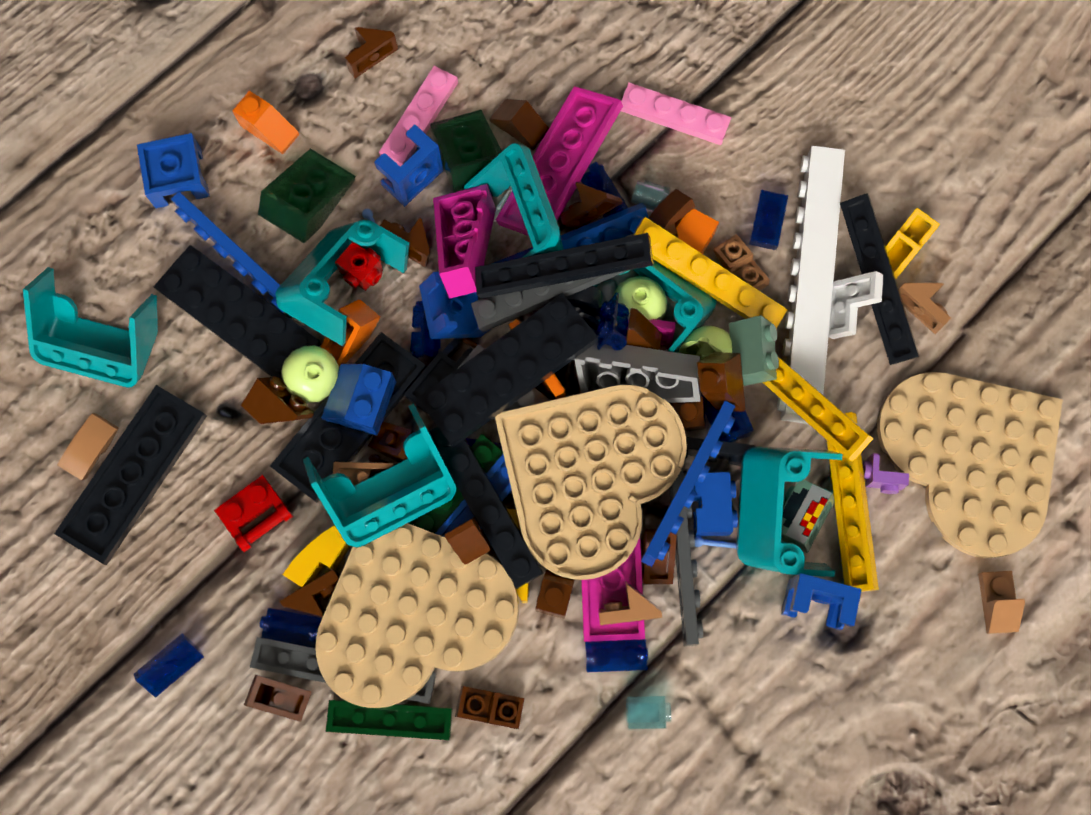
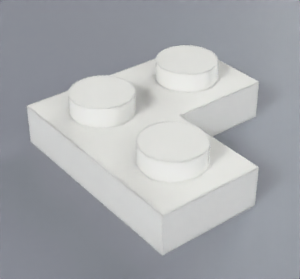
(848, 296)

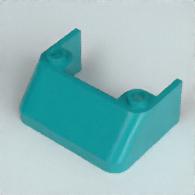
(517, 169)
(307, 287)
(692, 304)
(85, 346)
(389, 497)
(761, 509)

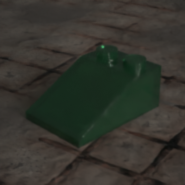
(465, 146)
(304, 195)

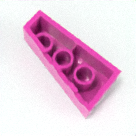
(462, 236)

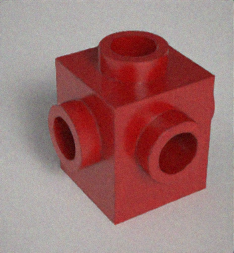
(360, 266)

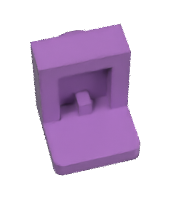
(887, 481)

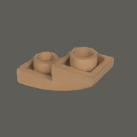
(738, 260)
(87, 446)

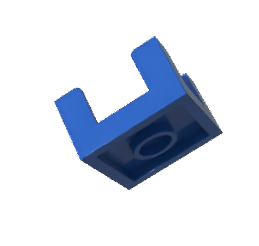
(171, 168)
(416, 173)
(445, 315)
(841, 598)

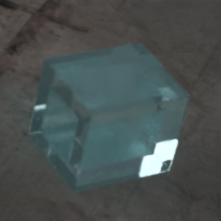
(647, 712)

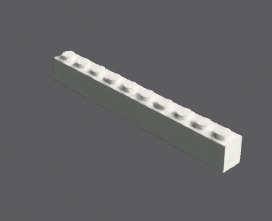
(813, 269)

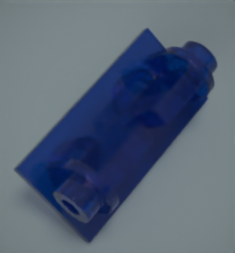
(600, 180)
(613, 324)
(421, 341)
(290, 627)
(616, 655)

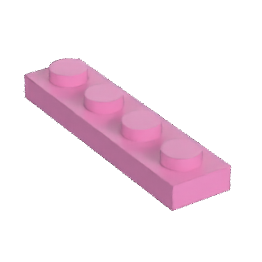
(421, 112)
(675, 113)

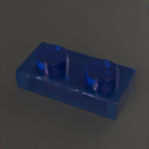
(768, 220)
(168, 665)

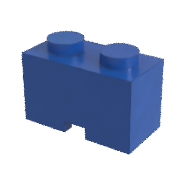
(714, 508)

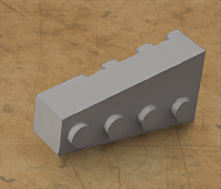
(665, 373)

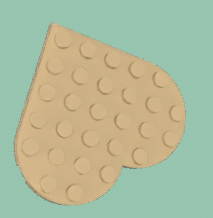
(978, 453)
(584, 472)
(410, 610)

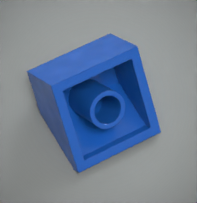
(360, 397)

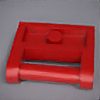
(249, 505)

